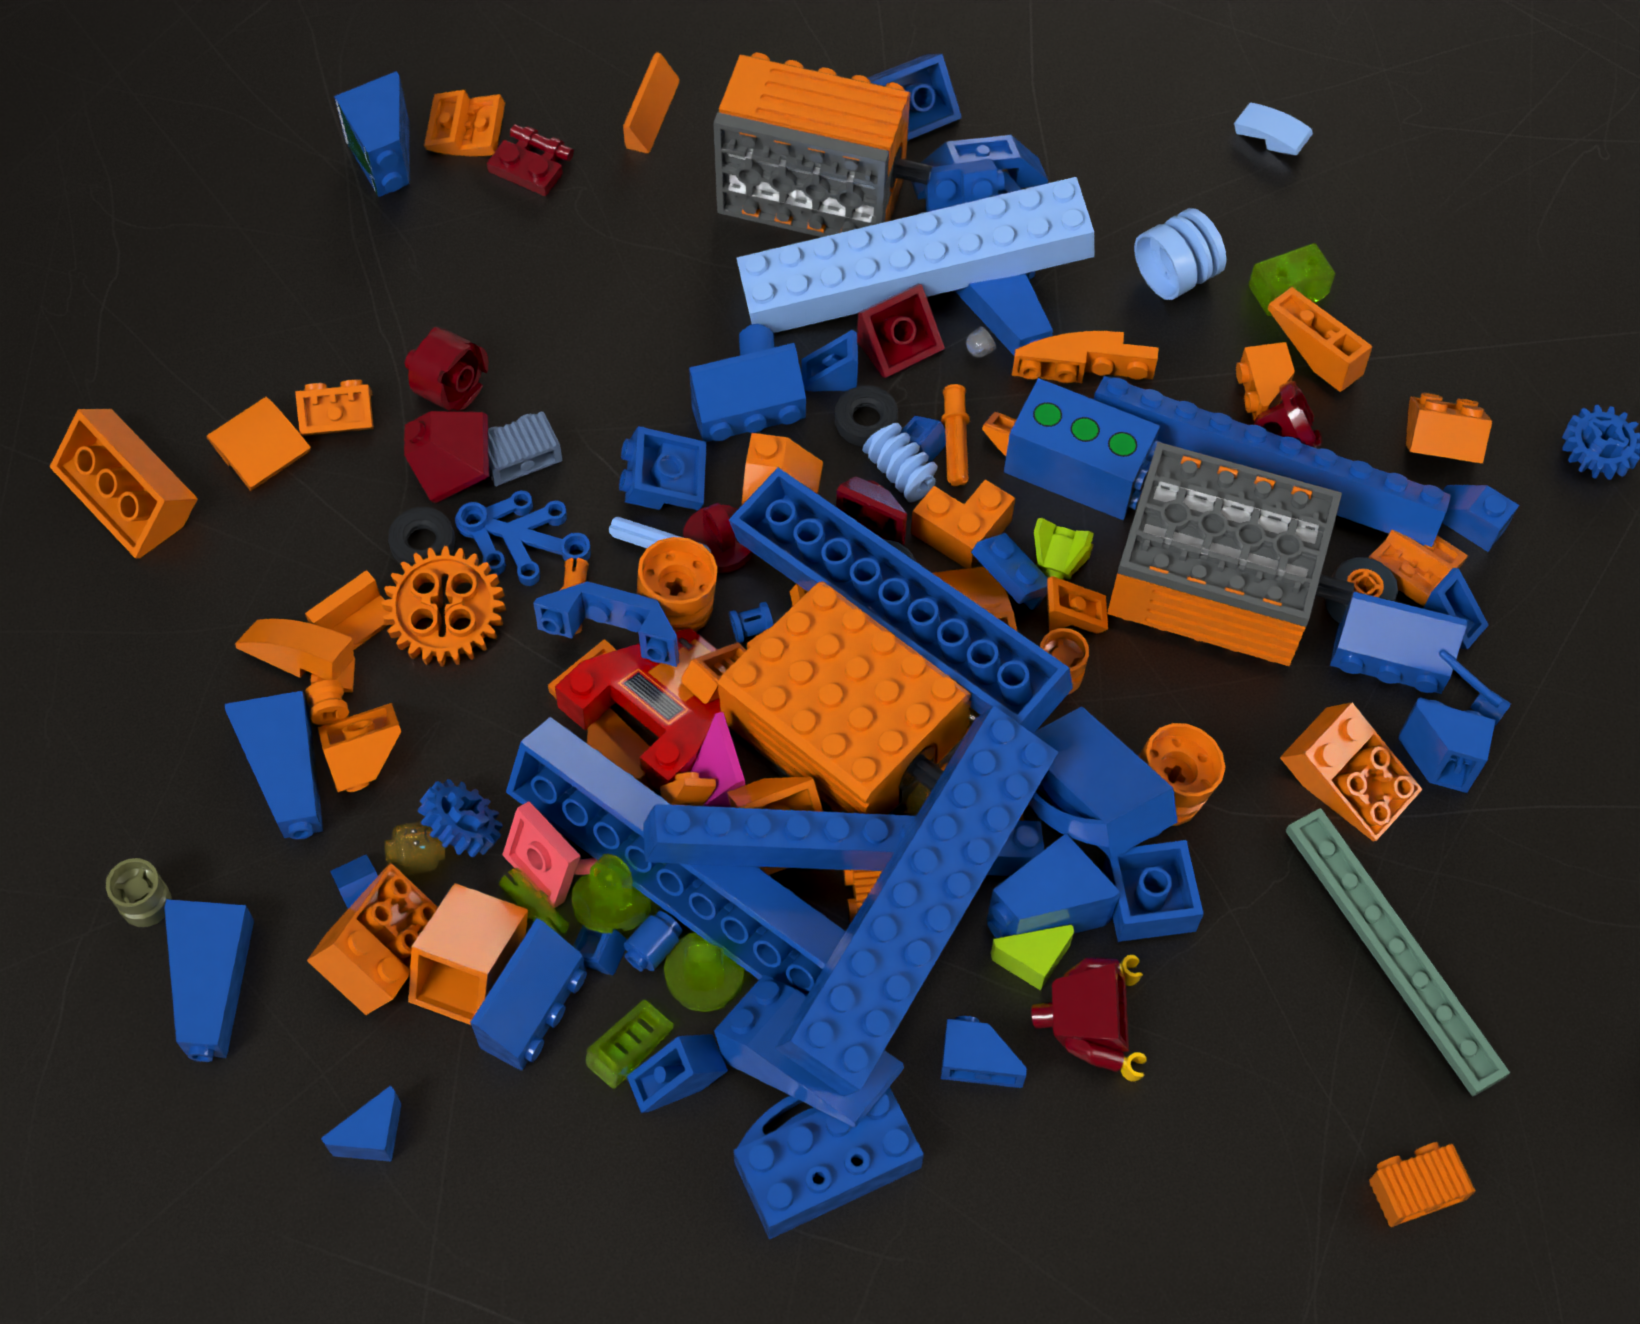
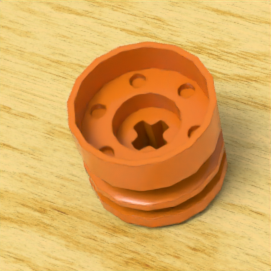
(681, 579)
(1188, 762)

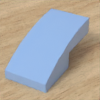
(1278, 129)

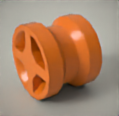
(326, 702)

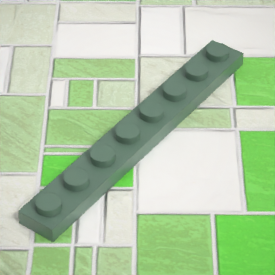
(1397, 953)

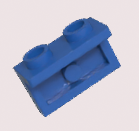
(1012, 569)

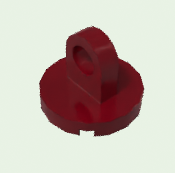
(1293, 416)
(713, 529)

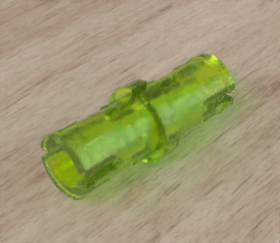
(535, 901)

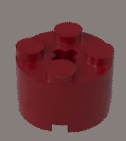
(446, 369)

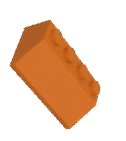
(122, 481)

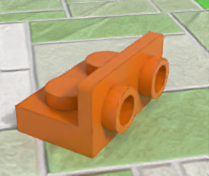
(334, 409)

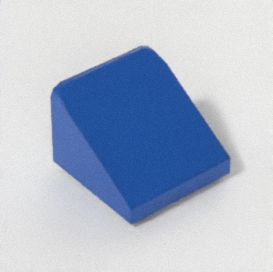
(927, 434)
(600, 949)

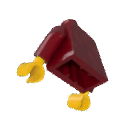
(1091, 1013)

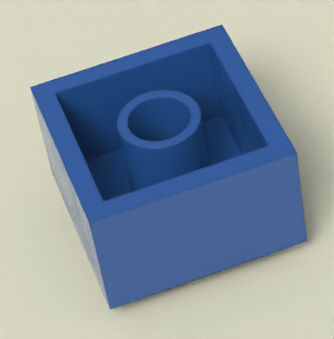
(1155, 891)

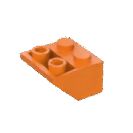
(1447, 428)

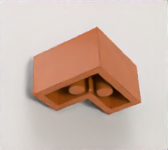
(956, 526)

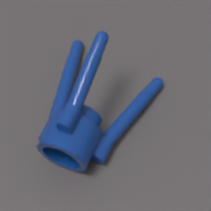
(1487, 702)

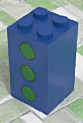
(1081, 449)

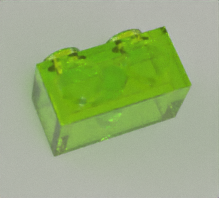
(1301, 269)

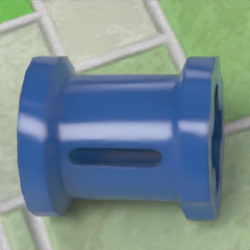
(750, 622)

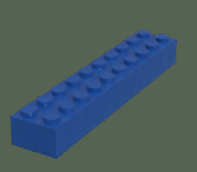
(821, 543)
(916, 903)
(727, 905)

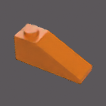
(1323, 341)

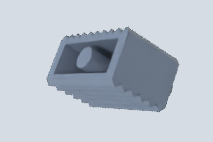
(521, 448)

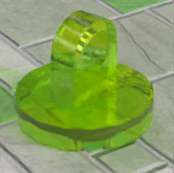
(607, 898)
(702, 974)

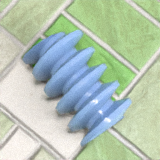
(901, 462)

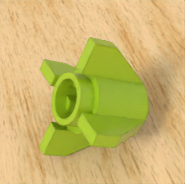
(1060, 549)

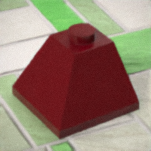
(447, 451)
(873, 508)

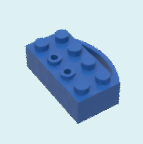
(1100, 787)
(822, 1161)

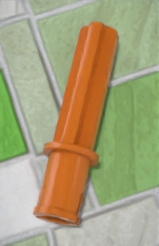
(955, 424)

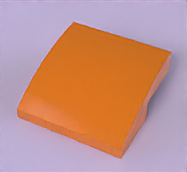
(464, 124)
(258, 443)
(1418, 566)

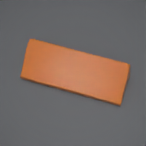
(650, 105)

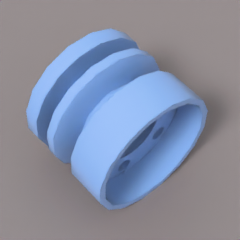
(1180, 253)

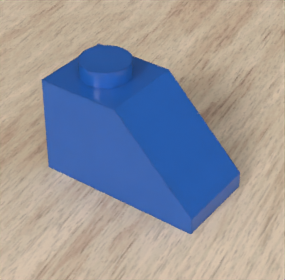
(1478, 513)
(979, 1055)
(677, 1071)

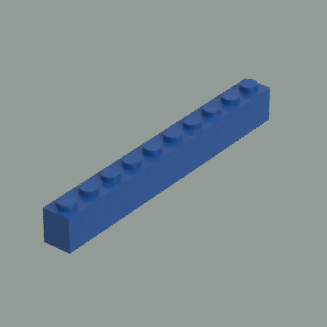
(1368, 494)
(799, 838)

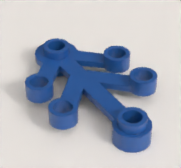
(519, 533)

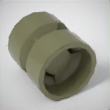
(138, 892)

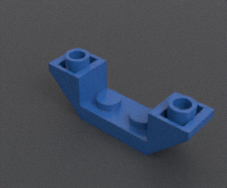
(1004, 152)
(566, 609)

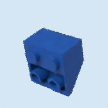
(1447, 743)

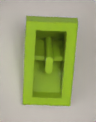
(1033, 954)

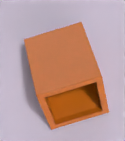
(464, 952)

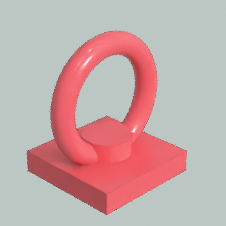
(543, 854)

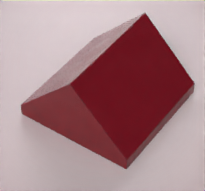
(899, 331)

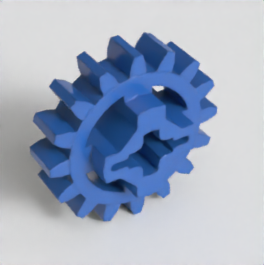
(1602, 442)
(460, 818)

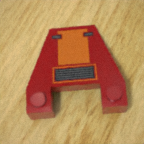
(651, 695)

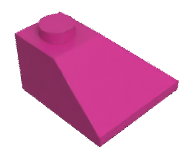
(720, 762)

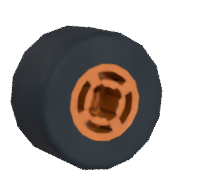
(1369, 578)

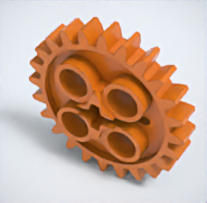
(410, 606)

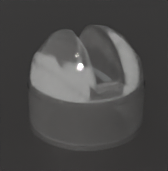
(980, 343)

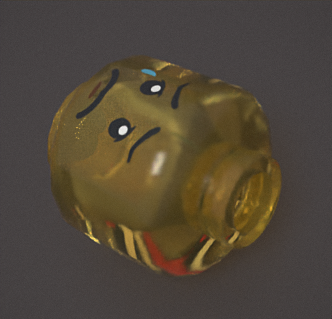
(414, 849)

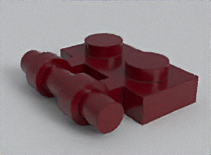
(525, 167)

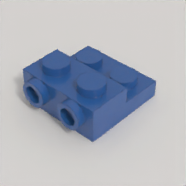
(962, 183)
(663, 470)

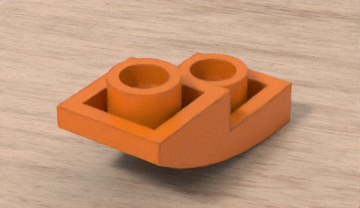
(688, 790)

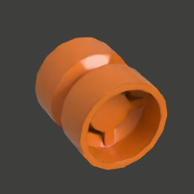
(1070, 649)

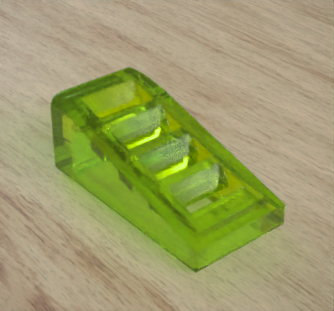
(612, 1063)

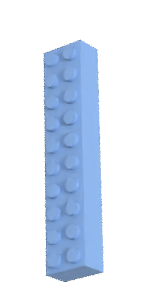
(934, 249)

